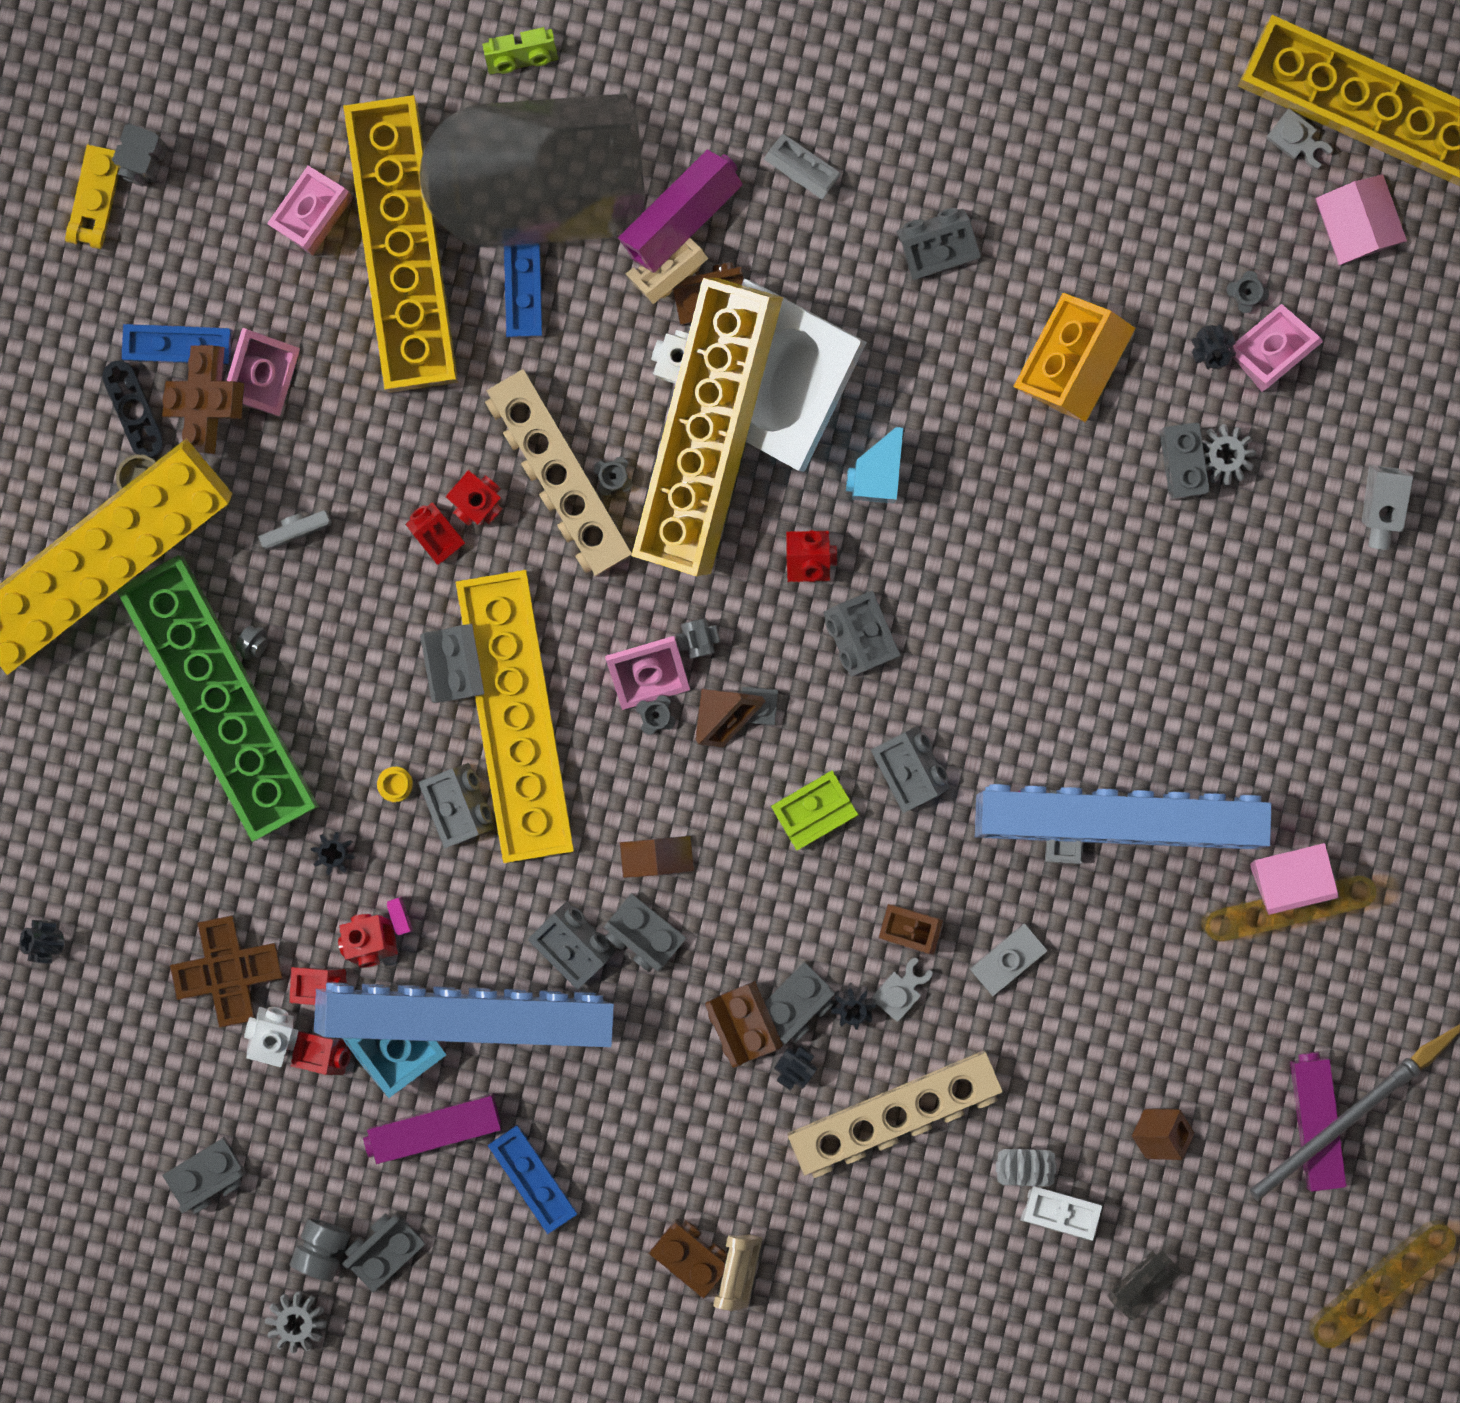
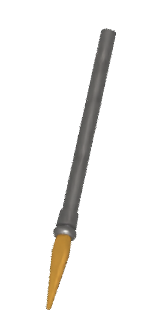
(1398, 1077)

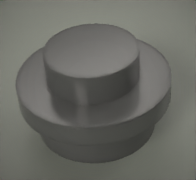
(252, 642)

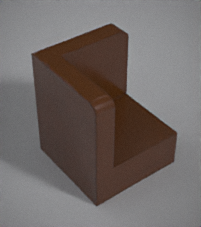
(1163, 1134)

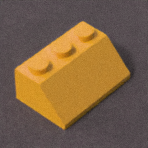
(1074, 357)

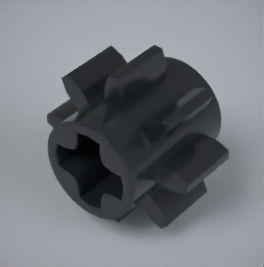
(1213, 347)
(325, 859)
(41, 942)
(851, 997)
(795, 1068)

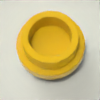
(394, 784)

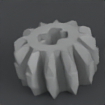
(1232, 445)
(1026, 1167)
(284, 1316)

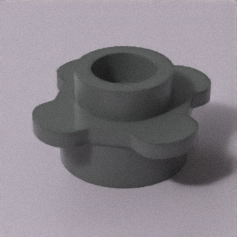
(1244, 301)
(604, 470)
(659, 705)

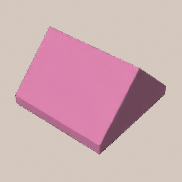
(310, 210)
(1360, 219)
(1274, 347)
(264, 369)
(647, 672)
(1295, 879)

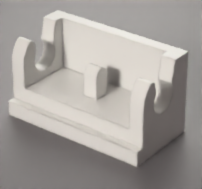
(1061, 1213)

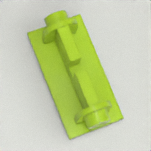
(536, 50)

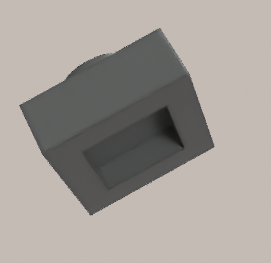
(767, 712)

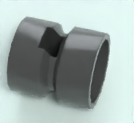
(320, 1249)

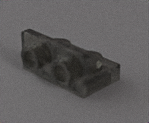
(1144, 1283)

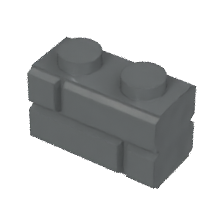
(139, 155)

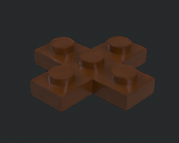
(203, 398)
(226, 971)

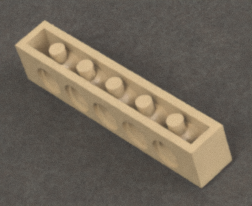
(519, 390)
(807, 1139)

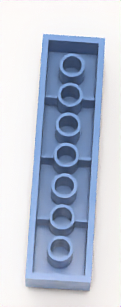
(1122, 819)
(463, 1017)

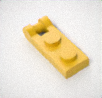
(93, 197)

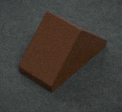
(724, 715)
(656, 856)
(911, 929)

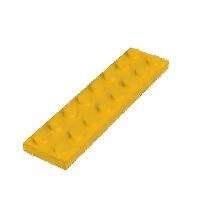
(516, 718)

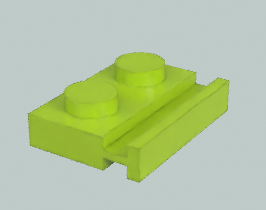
(814, 810)

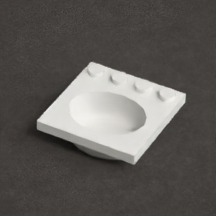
(800, 383)

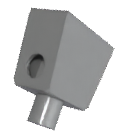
(1385, 488)

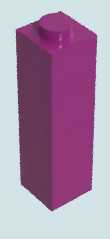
(681, 210)
(1316, 1111)
(432, 1129)

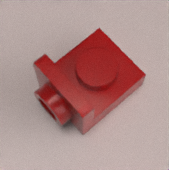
(434, 532)
(306, 980)
(320, 1054)

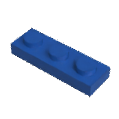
(523, 291)
(170, 343)
(532, 1179)

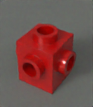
(466, 489)
(809, 556)
(367, 940)

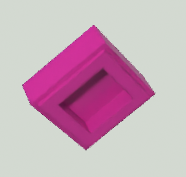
(399, 916)

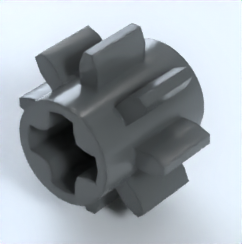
(697, 638)

